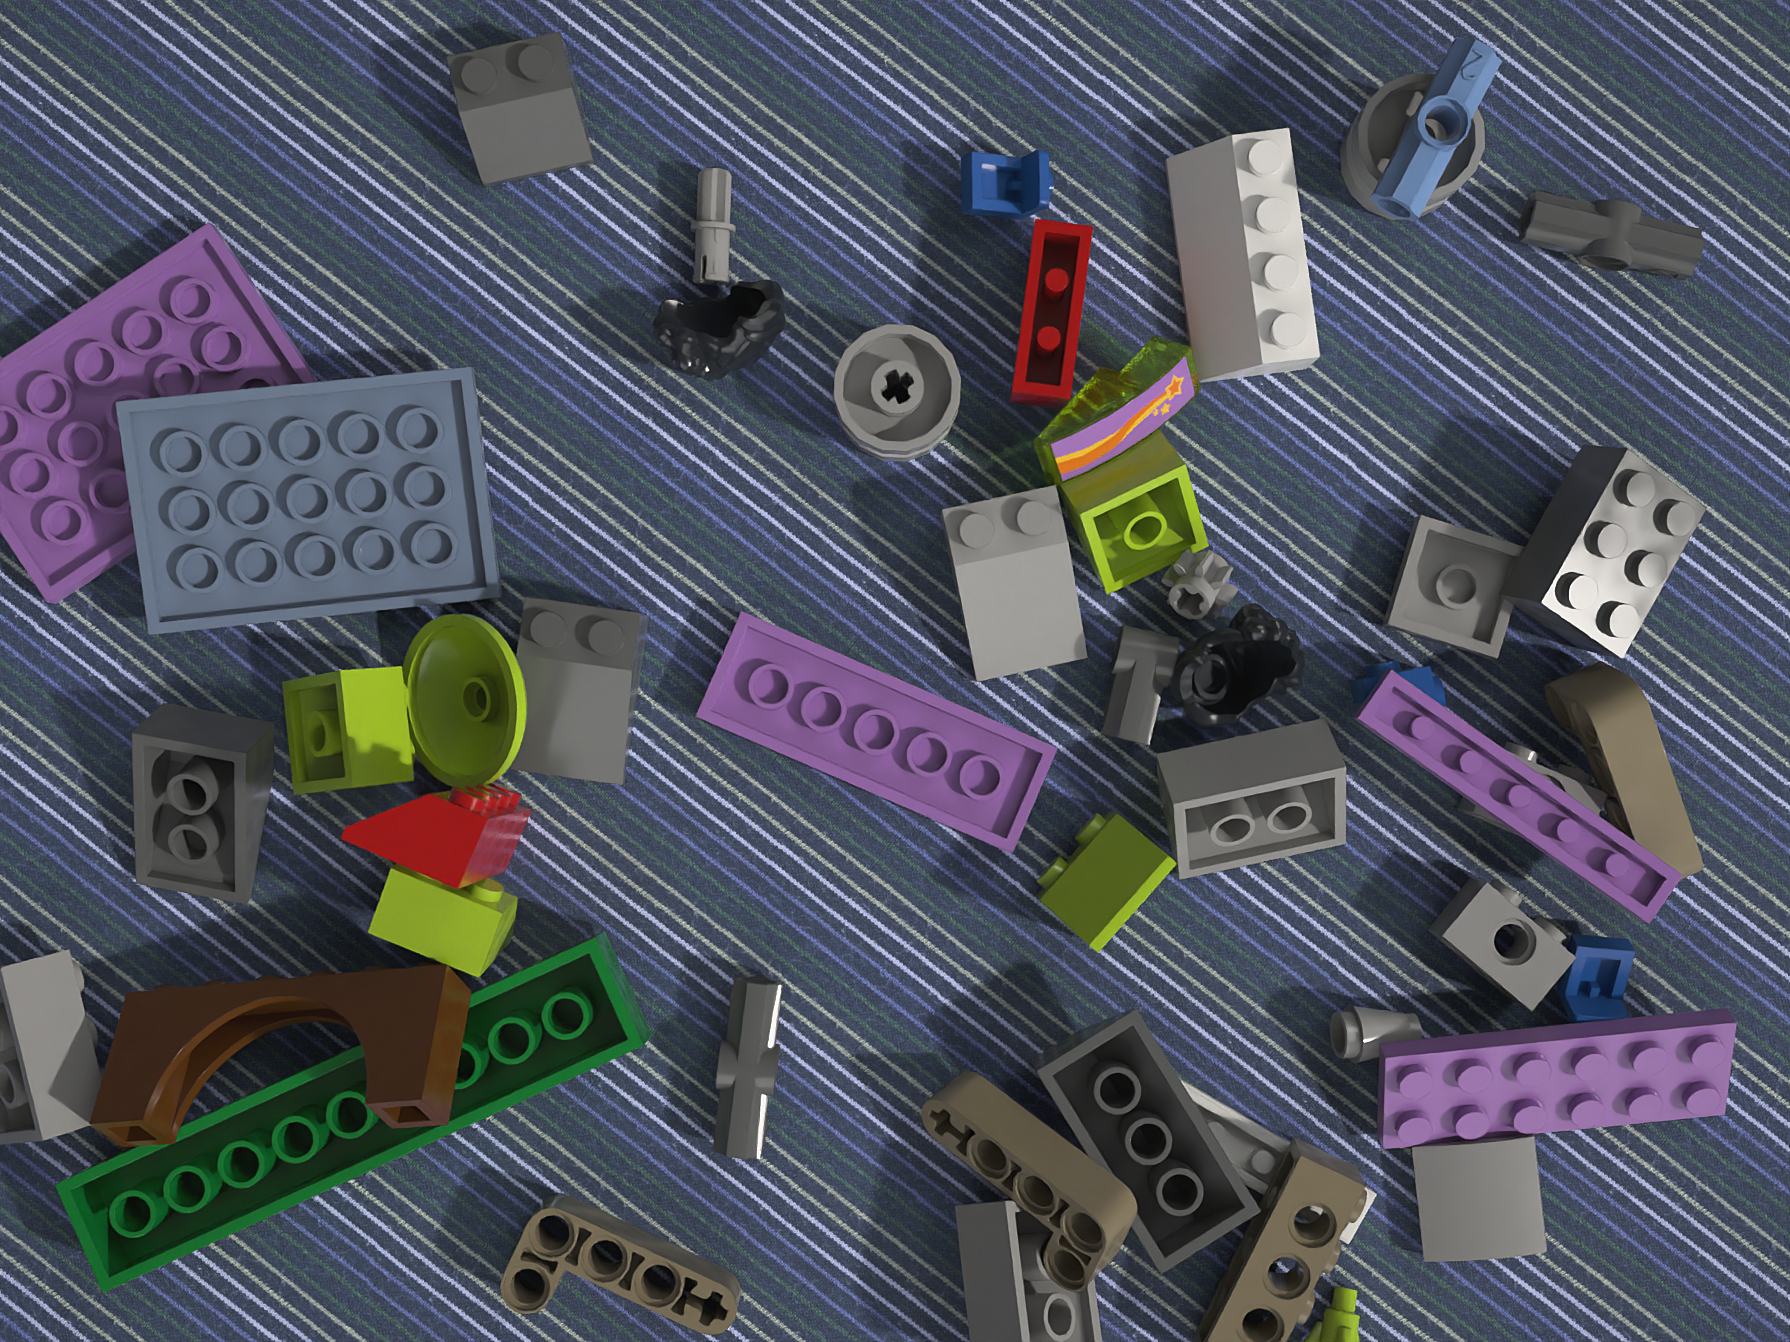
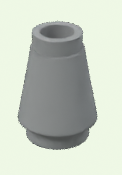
(1359, 1031)

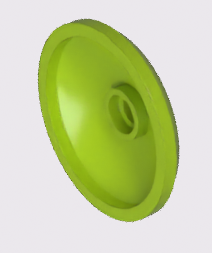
(464, 700)

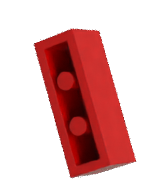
(1051, 314)

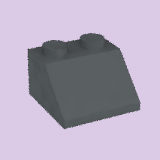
(521, 108)

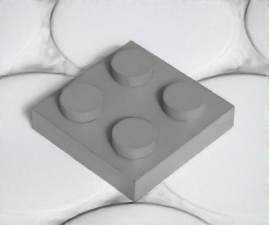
(1453, 587)

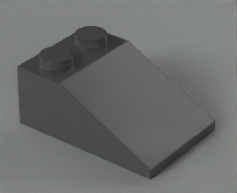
(580, 688)
(200, 800)

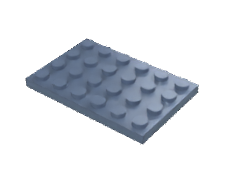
(309, 499)

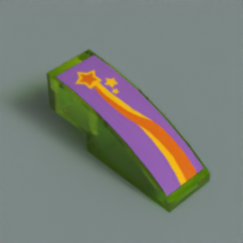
(1118, 410)

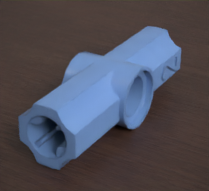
(1450, 101)

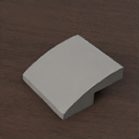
(1479, 1199)

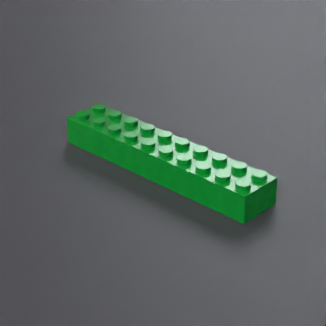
(319, 1133)

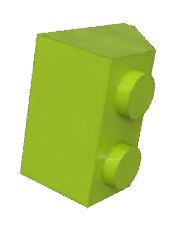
(1135, 513)
(348, 729)
(1103, 878)
(444, 923)

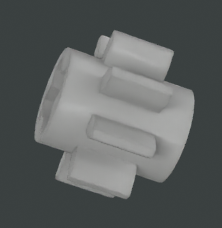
(1199, 585)

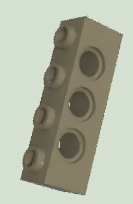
(1301, 1180)

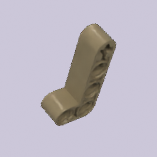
(1627, 760)
(1038, 1171)
(626, 1277)

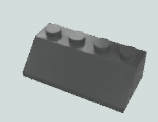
(1147, 1134)

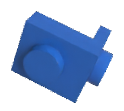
(1005, 184)
(1419, 676)
(1596, 978)

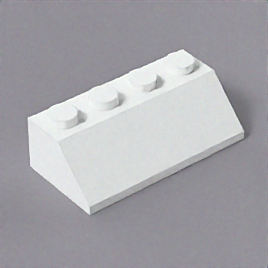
(1242, 256)

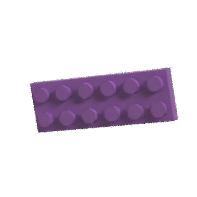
(876, 732)
(1554, 1078)

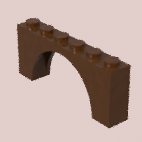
(178, 1037)

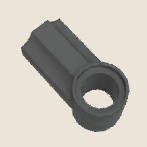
(1141, 668)

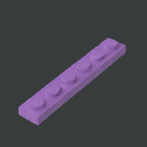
(1517, 796)

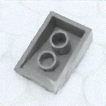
(1015, 582)

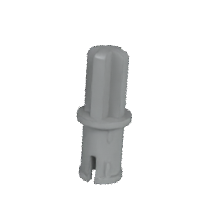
(712, 227)

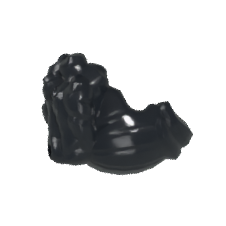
(721, 334)
(1237, 667)

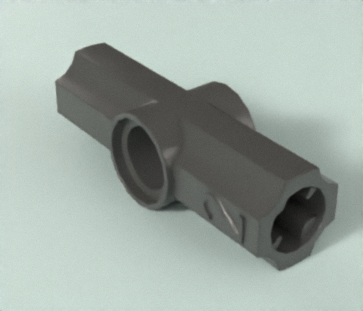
(1610, 235)
(747, 1067)

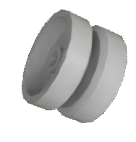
(1378, 131)
(897, 359)

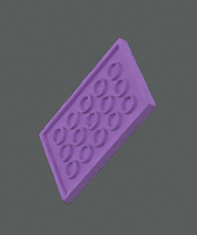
(163, 331)

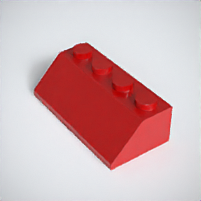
(448, 834)

